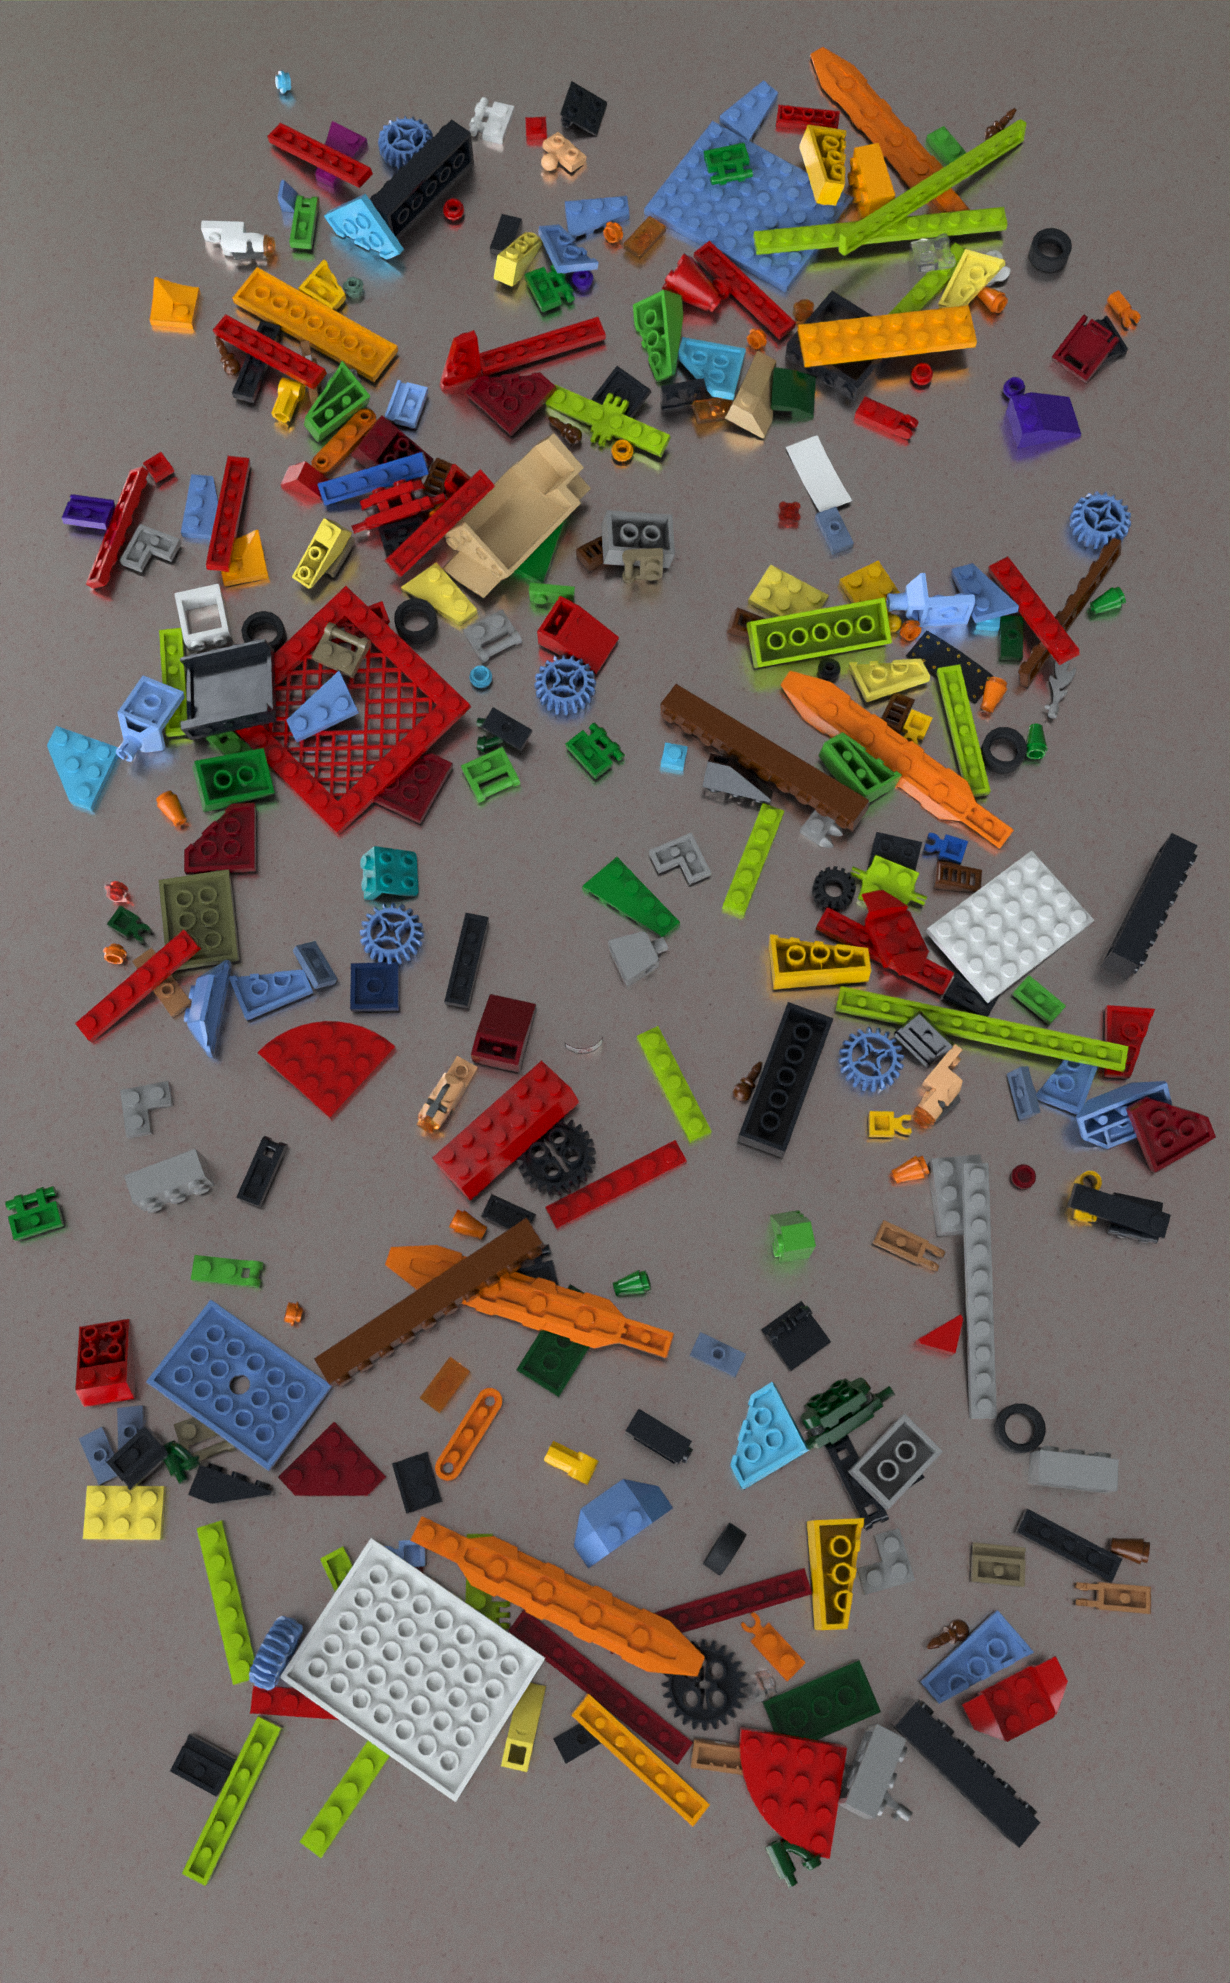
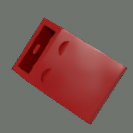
(577, 633)
(105, 1363)

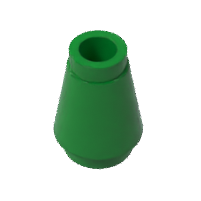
(1108, 601)
(1036, 742)
(632, 1284)

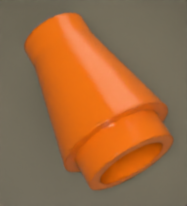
(993, 299)
(993, 693)
(171, 807)
(911, 1170)
(467, 1225)

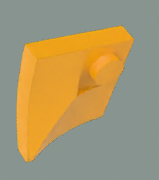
(174, 304)
(247, 561)

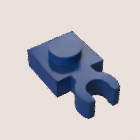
(950, 849)

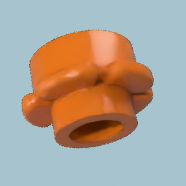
(613, 232)
(756, 338)
(910, 630)
(114, 953)
(293, 1313)

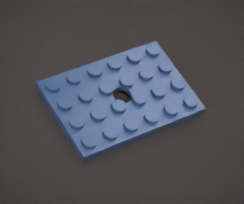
(199, 1377)

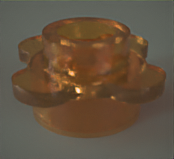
(803, 305)

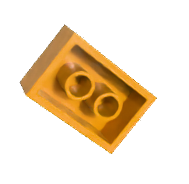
(869, 179)

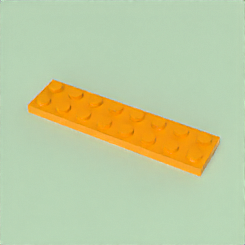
(315, 322)
(886, 336)

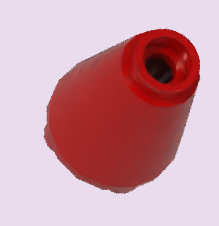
(692, 285)

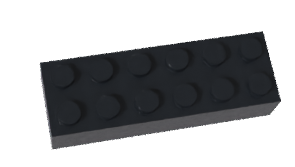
(424, 177)
(1150, 906)
(785, 1080)
(971, 1777)

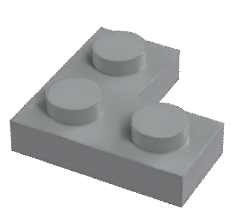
(148, 542)
(681, 852)
(138, 1103)
(892, 1569)

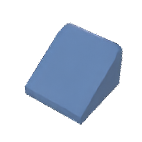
(287, 197)

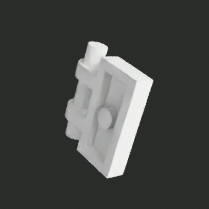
(497, 124)

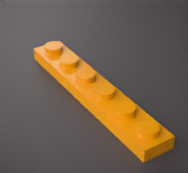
(640, 1759)

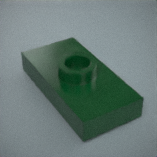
(1011, 638)

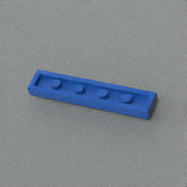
(373, 478)

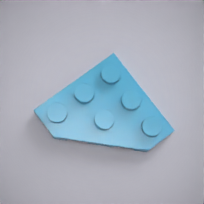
(365, 225)
(714, 362)
(81, 765)
(766, 1438)

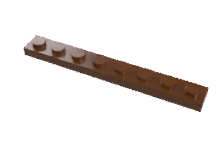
(1073, 607)

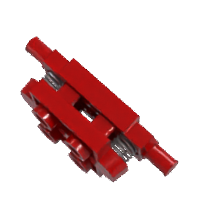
(401, 491)

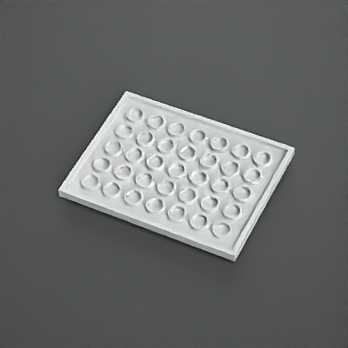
(413, 1669)

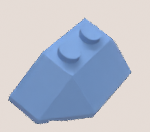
(207, 1006)
(1105, 1117)
(617, 1518)

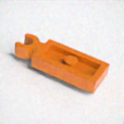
(774, 1648)

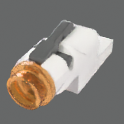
(236, 240)

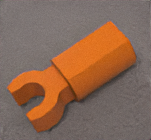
(1123, 308)

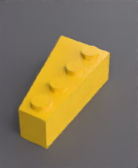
(824, 162)
(815, 963)
(833, 1568)

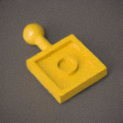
(869, 584)

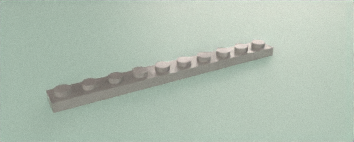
(979, 1291)

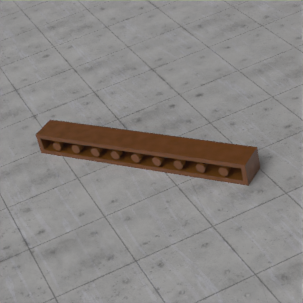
(764, 757)
(429, 1303)

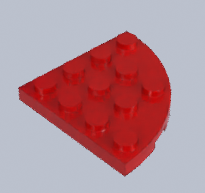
(326, 1060)
(794, 1785)

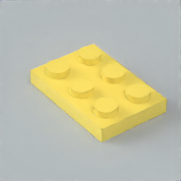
(785, 595)
(124, 1513)

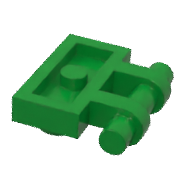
(725, 159)
(544, 291)
(588, 752)
(35, 1220)

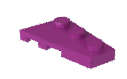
(344, 141)

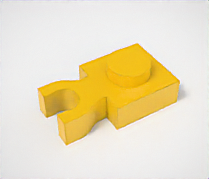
(916, 726)
(884, 1124)

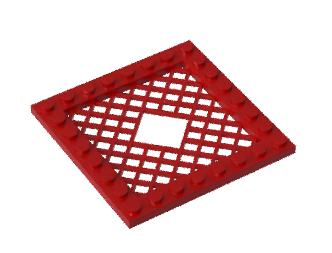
(419, 739)

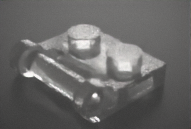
(926, 257)

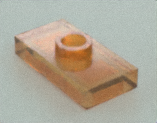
(644, 237)
(711, 410)
(445, 1385)

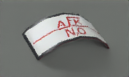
(584, 1051)

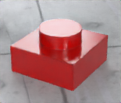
(536, 128)
(158, 467)

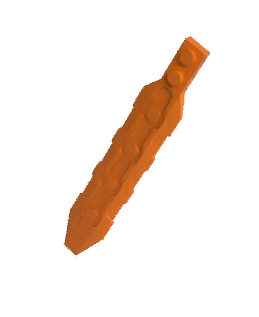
(878, 122)
(923, 778)
(536, 1303)
(564, 1600)

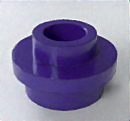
(582, 283)
(1015, 383)

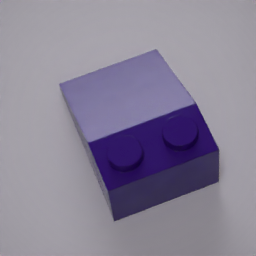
(1041, 419)

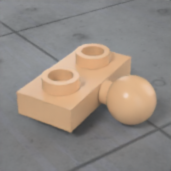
(561, 151)

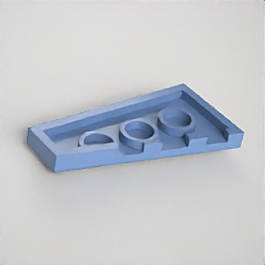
(980, 1655)

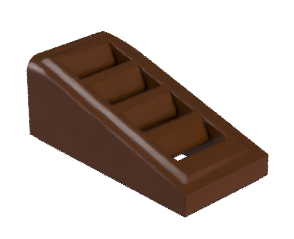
(440, 469)
(583, 551)
(745, 616)
(901, 719)
(949, 868)

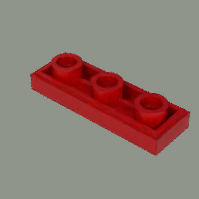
(801, 117)

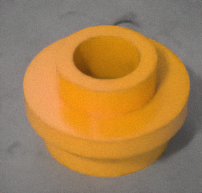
(622, 445)

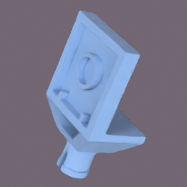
(933, 610)
(145, 716)

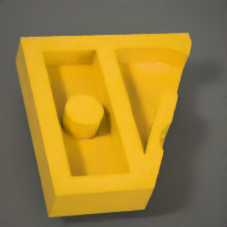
(323, 287)

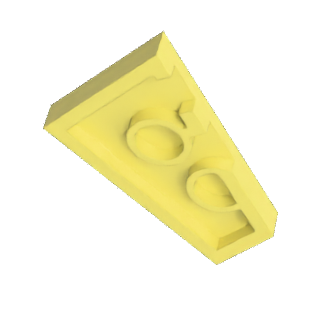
(969, 278)
(442, 594)
(882, 679)

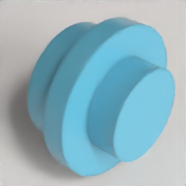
(283, 81)
(480, 676)

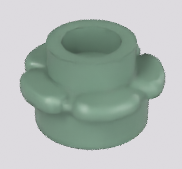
(353, 291)

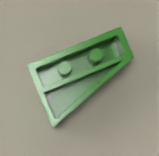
(336, 404)
(857, 768)
(792, 1235)

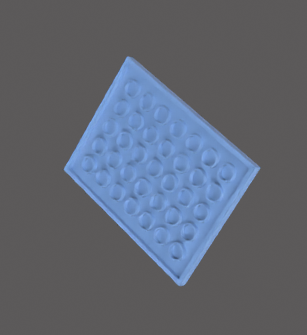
(730, 213)

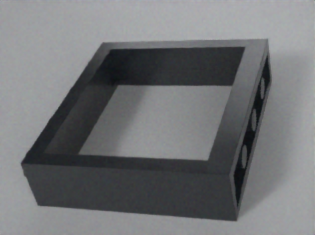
(829, 374)

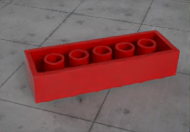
(505, 1130)

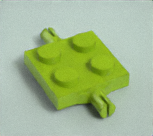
(891, 878)

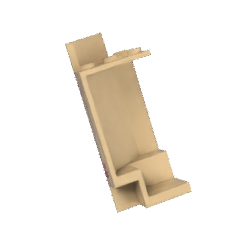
(515, 516)

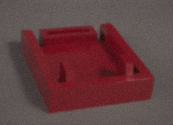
(1087, 346)

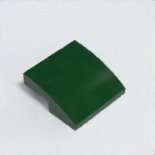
(793, 392)

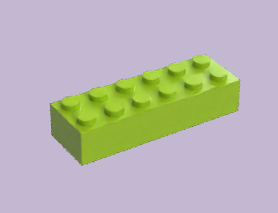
(819, 632)

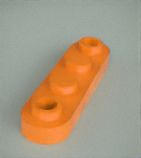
(344, 442)
(468, 1434)

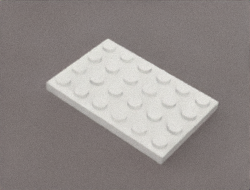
(1009, 926)

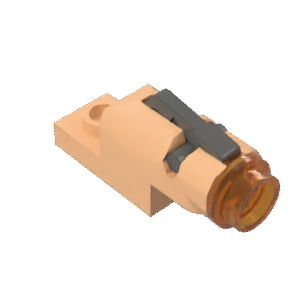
(942, 1090)
(446, 1095)

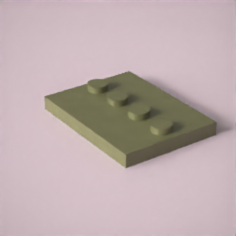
(204, 909)

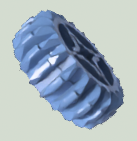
(402, 140)
(1088, 513)
(575, 672)
(399, 928)
(876, 1077)
(275, 1652)

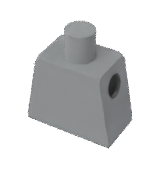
(636, 955)

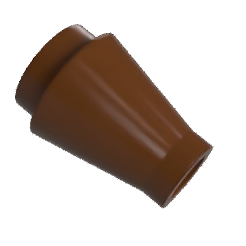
(1131, 1548)

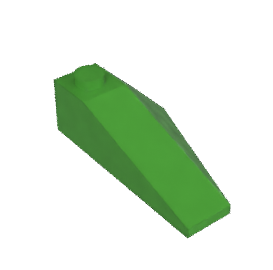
(660, 326)

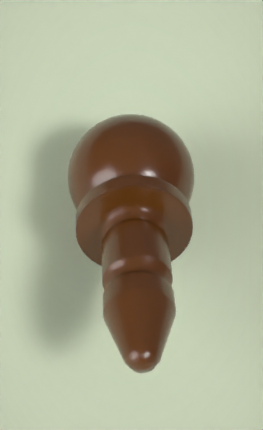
(999, 126)
(230, 364)
(572, 434)
(743, 1090)
(956, 1631)

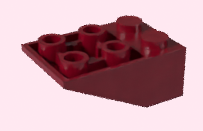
(384, 444)
(503, 1033)

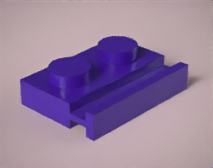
(88, 511)

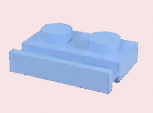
(406, 404)

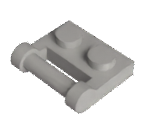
(490, 630)

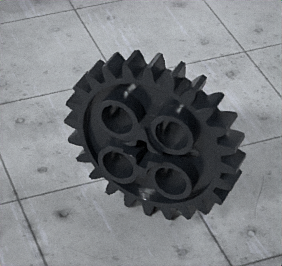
(575, 1143)
(728, 1685)

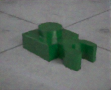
(127, 923)

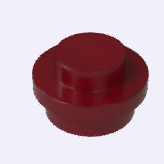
(1023, 1176)

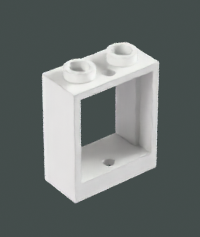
(200, 598)

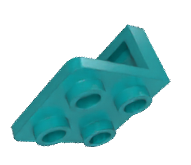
(389, 872)

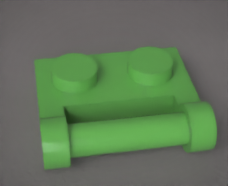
(487, 768)

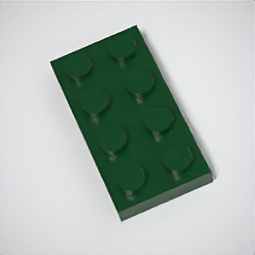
(552, 1360)
(823, 1704)

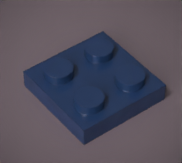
(374, 987)

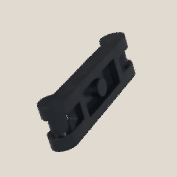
(858, 1495)

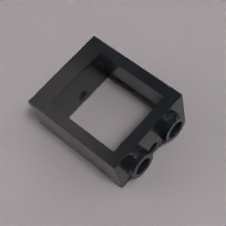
(659, 1438)

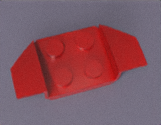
(894, 933)
(1018, 1701)

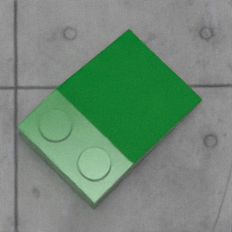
(232, 779)

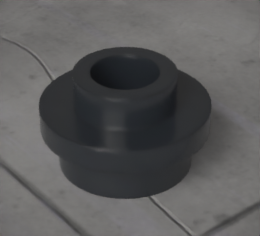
(826, 674)

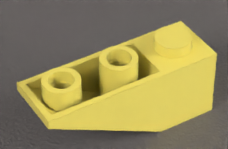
(516, 258)
(321, 552)
(523, 1728)

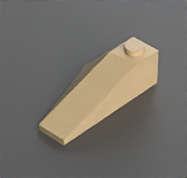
(753, 400)

